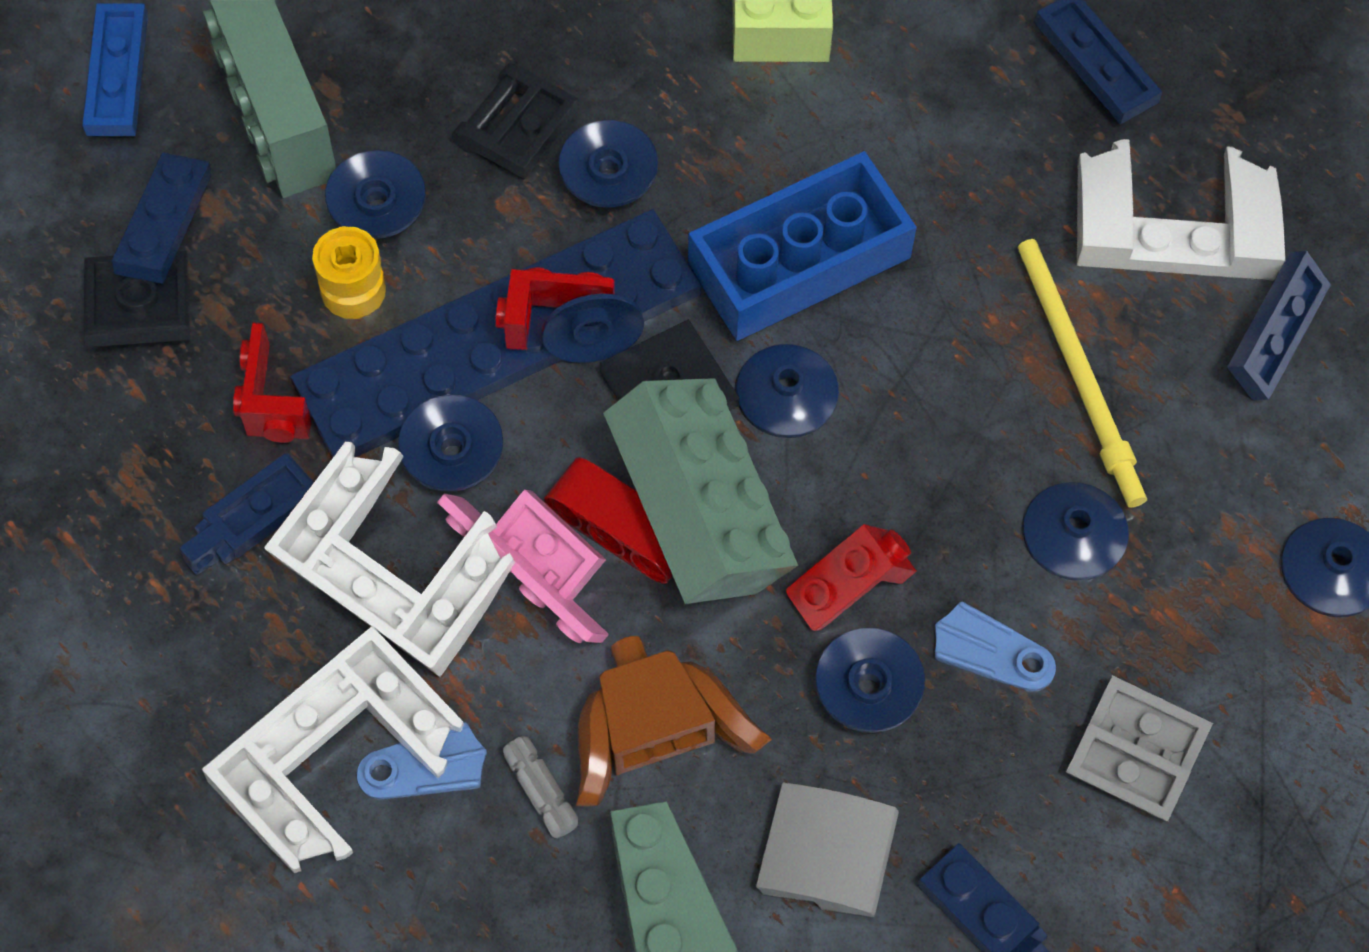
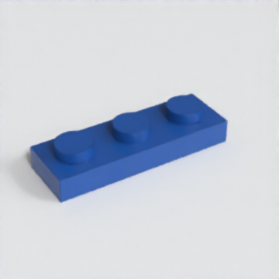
(115, 69)

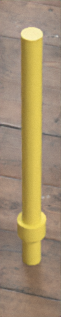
(1116, 454)

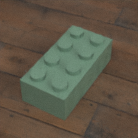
(271, 93)
(700, 489)

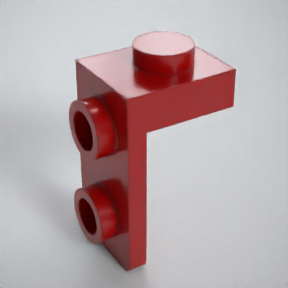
(542, 288)
(262, 415)
(850, 573)

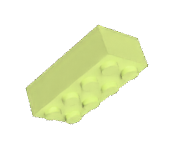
(782, 30)

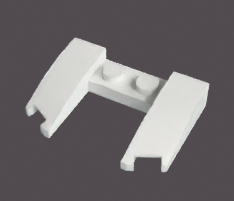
(1243, 247)
(318, 549)
(255, 766)

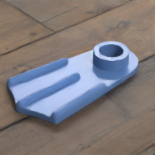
(990, 649)
(412, 778)

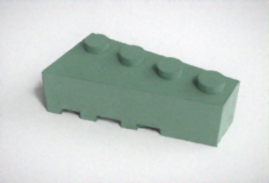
(663, 886)

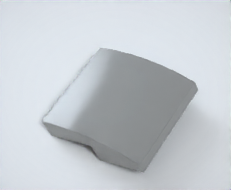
(1139, 748)
(828, 849)

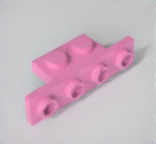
(547, 556)

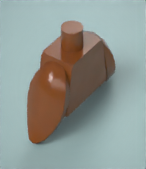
(654, 712)

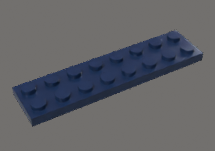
(459, 350)

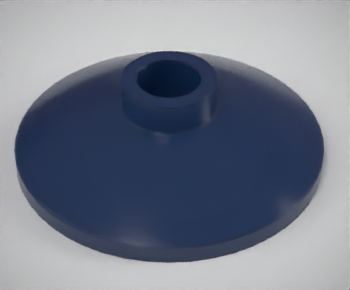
(604, 147)
(370, 178)
(592, 328)
(782, 409)
(446, 423)
(1069, 550)
(1314, 575)
(875, 657)

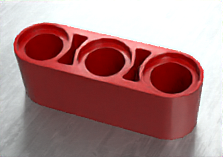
(609, 516)

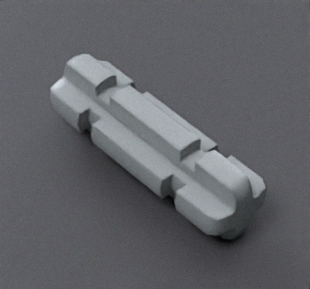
(540, 786)

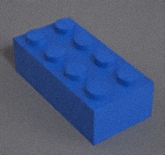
(800, 245)

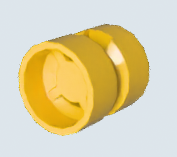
(349, 272)

